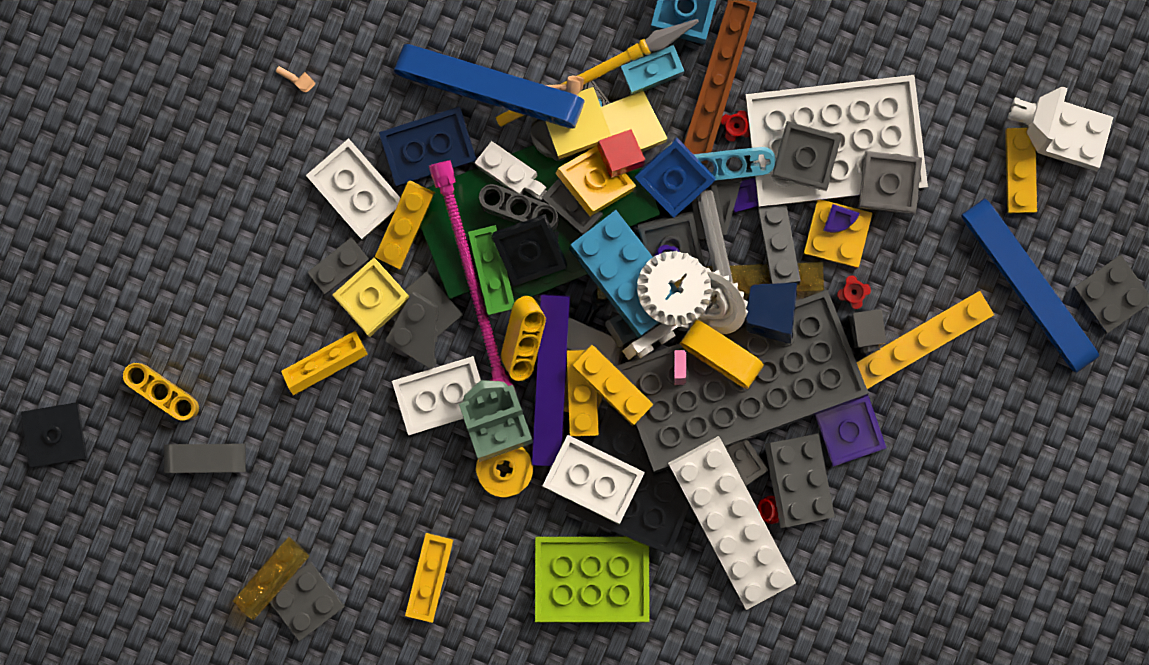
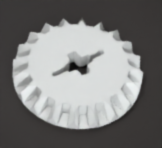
(654, 288)
(730, 307)

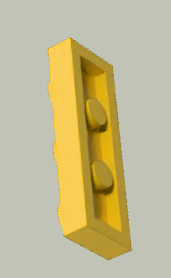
(1020, 172)
(404, 224)
(324, 362)
(612, 384)
(582, 401)
(429, 577)

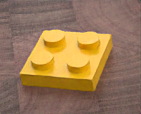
(591, 183)
(839, 247)

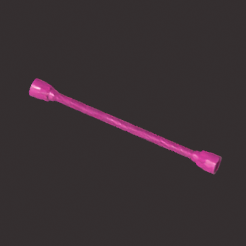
(443, 178)

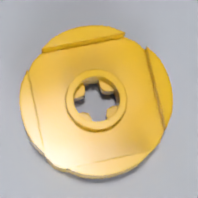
(511, 483)

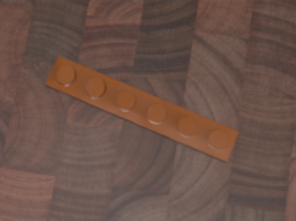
(719, 76)

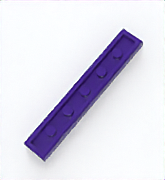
(551, 380)

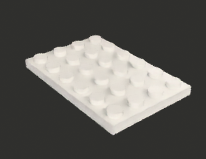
(867, 115)

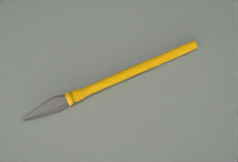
(656, 41)

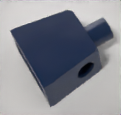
(772, 310)

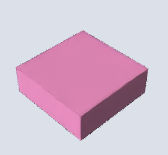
(680, 367)

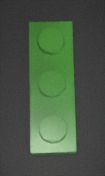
(491, 271)

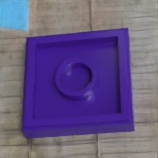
(850, 431)

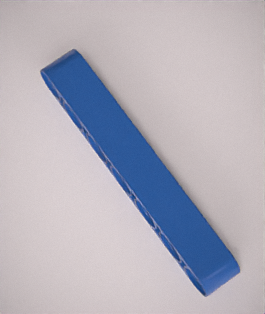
(489, 86)
(1030, 285)

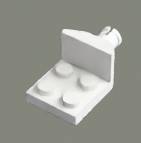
(1064, 129)

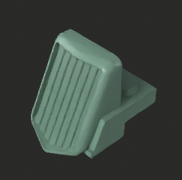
(494, 419)

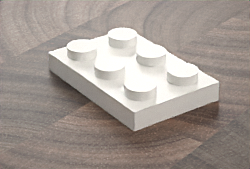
(354, 189)
(435, 394)
(593, 479)

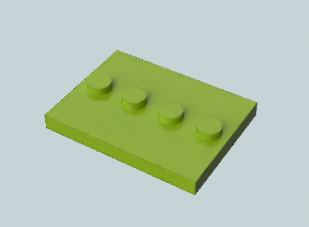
(591, 580)

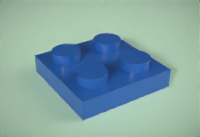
(675, 177)

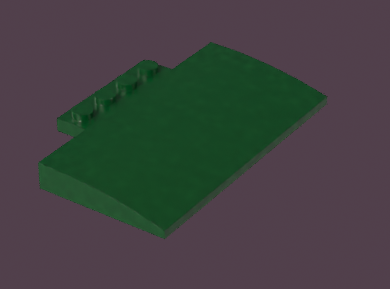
(633, 208)

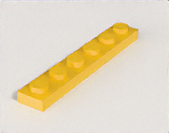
(924, 339)

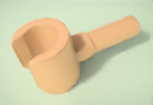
(304, 82)
(574, 85)

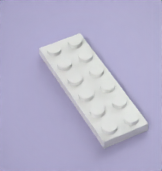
(732, 522)

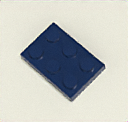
(427, 142)

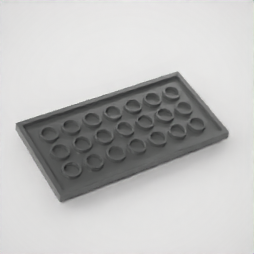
(795, 383)

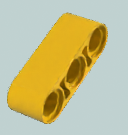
(523, 338)
(721, 354)
(148, 385)

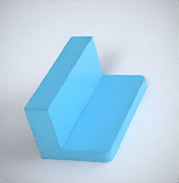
(652, 70)

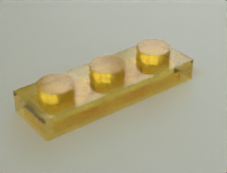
(271, 578)

